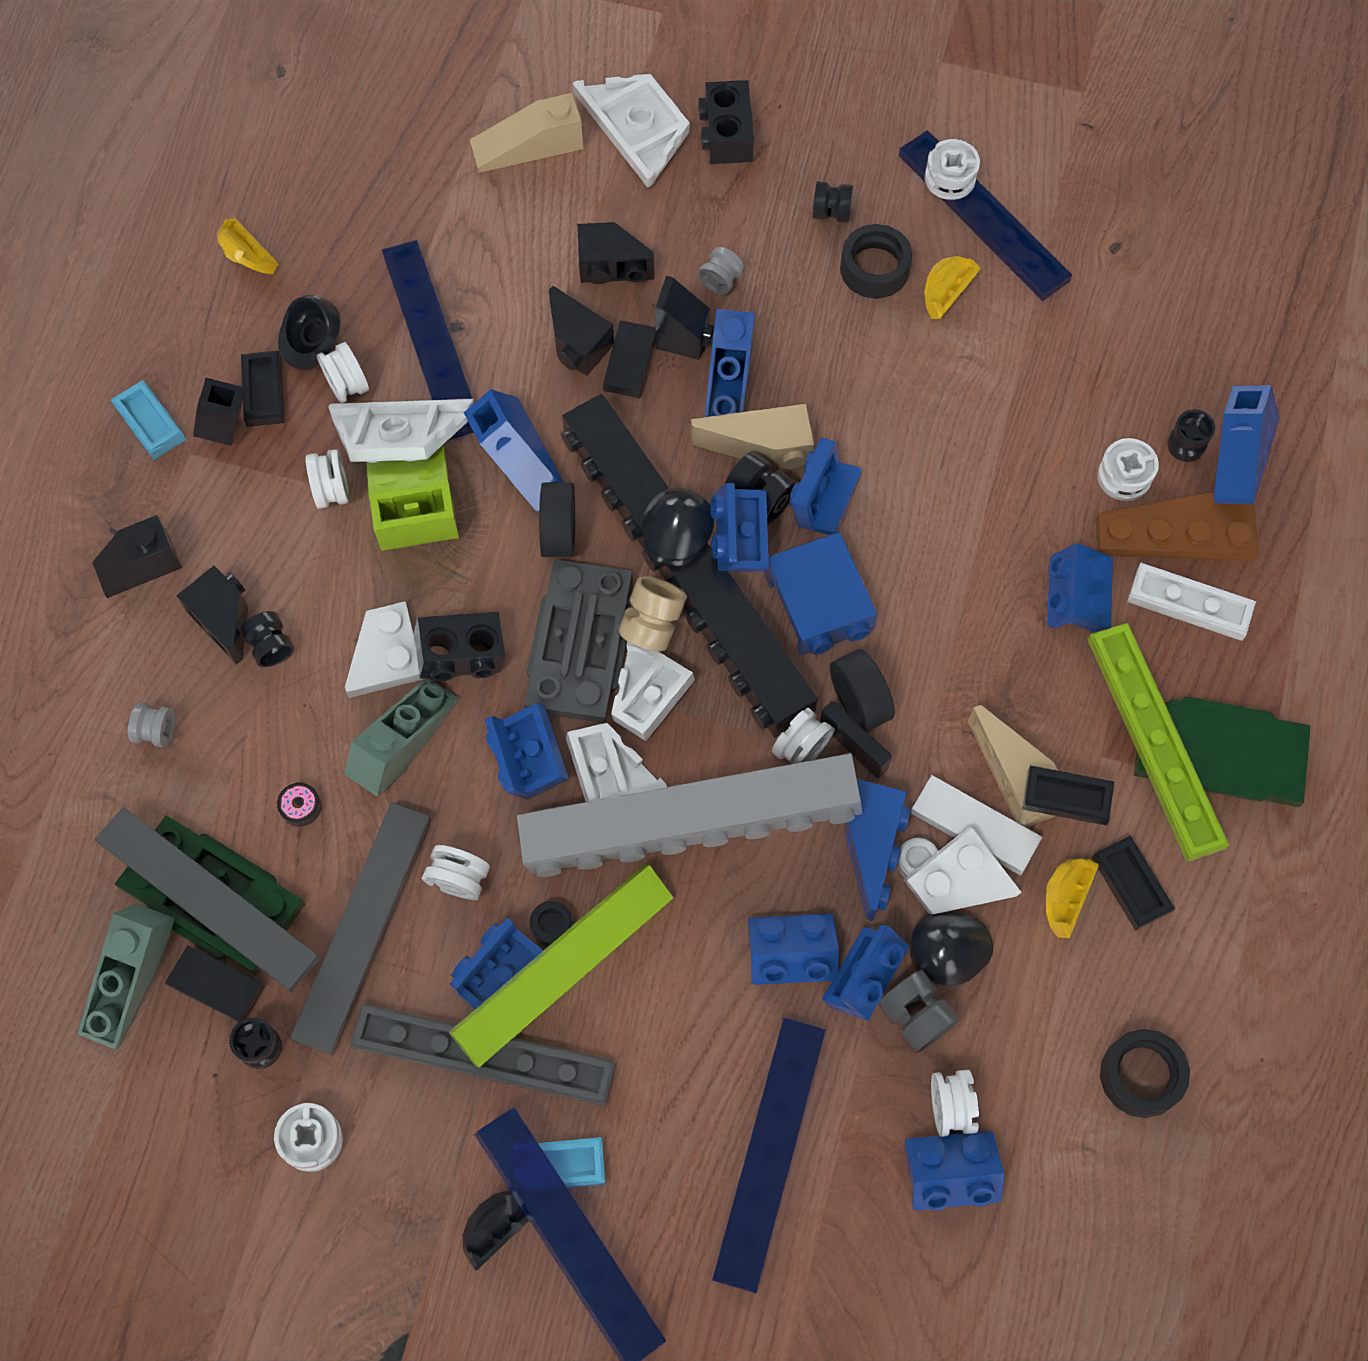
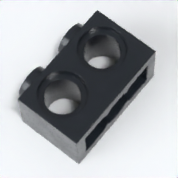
(728, 122)
(456, 636)

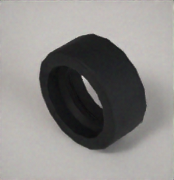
(877, 237)
(557, 519)
(862, 689)
(1172, 1055)

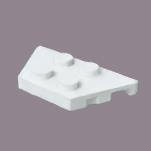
(637, 121)
(398, 428)

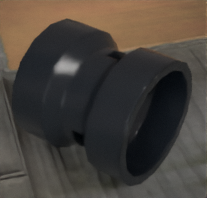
(832, 201)
(1191, 435)
(266, 637)
(250, 1037)

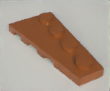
(1180, 529)

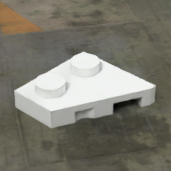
(384, 652)
(648, 690)
(606, 765)
(961, 876)

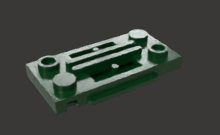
(1241, 750)
(230, 868)

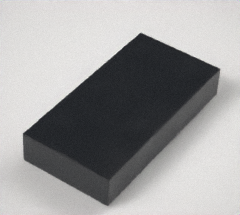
(629, 359)
(263, 388)
(856, 739)
(1068, 795)
(1133, 883)
(214, 984)

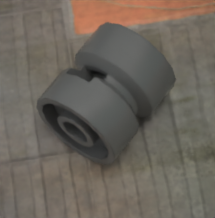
(927, 1024)

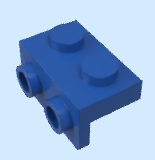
(824, 489)
(741, 529)
(1080, 588)
(526, 752)
(793, 949)
(495, 963)
(866, 972)
(954, 1170)

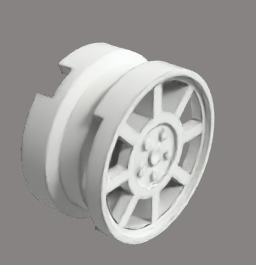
(952, 167)
(343, 372)
(1127, 467)
(321, 476)
(803, 739)
(456, 872)
(954, 1102)
(308, 1137)

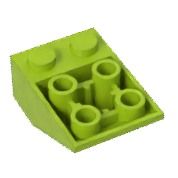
(411, 501)

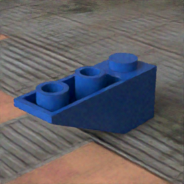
(729, 362)
(512, 443)
(1245, 443)
(872, 839)

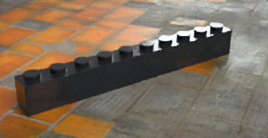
(713, 599)

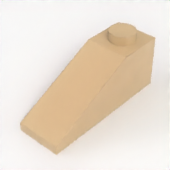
(533, 133)
(776, 434)
(1009, 761)

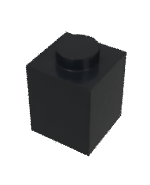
(218, 411)

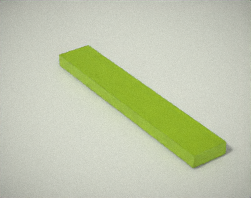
(1158, 743)
(561, 965)

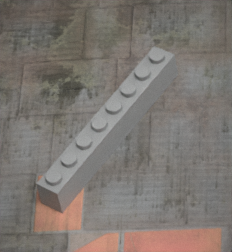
(689, 815)

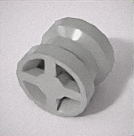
(721, 270)
(151, 725)

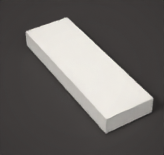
(1191, 601)
(956, 811)

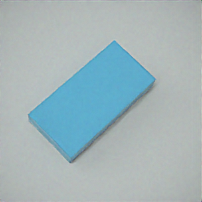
(148, 420)
(577, 1161)

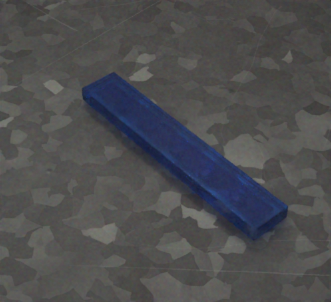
(996, 227)
(426, 325)
(768, 1156)
(570, 1237)

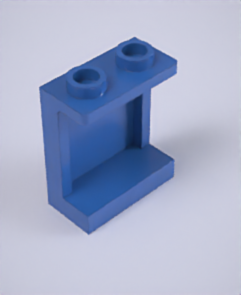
(822, 594)

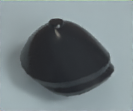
(307, 330)
(677, 526)
(950, 947)

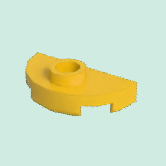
(244, 248)
(947, 282)
(1068, 893)

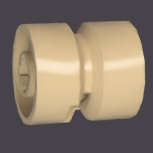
(653, 609)

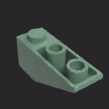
(398, 736)
(124, 972)

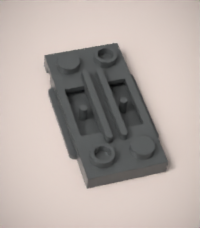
(578, 641)

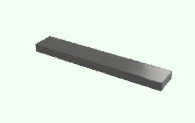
(207, 899)
(361, 929)
(515, 1064)

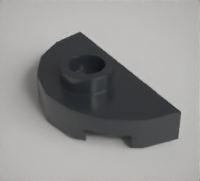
(491, 1227)

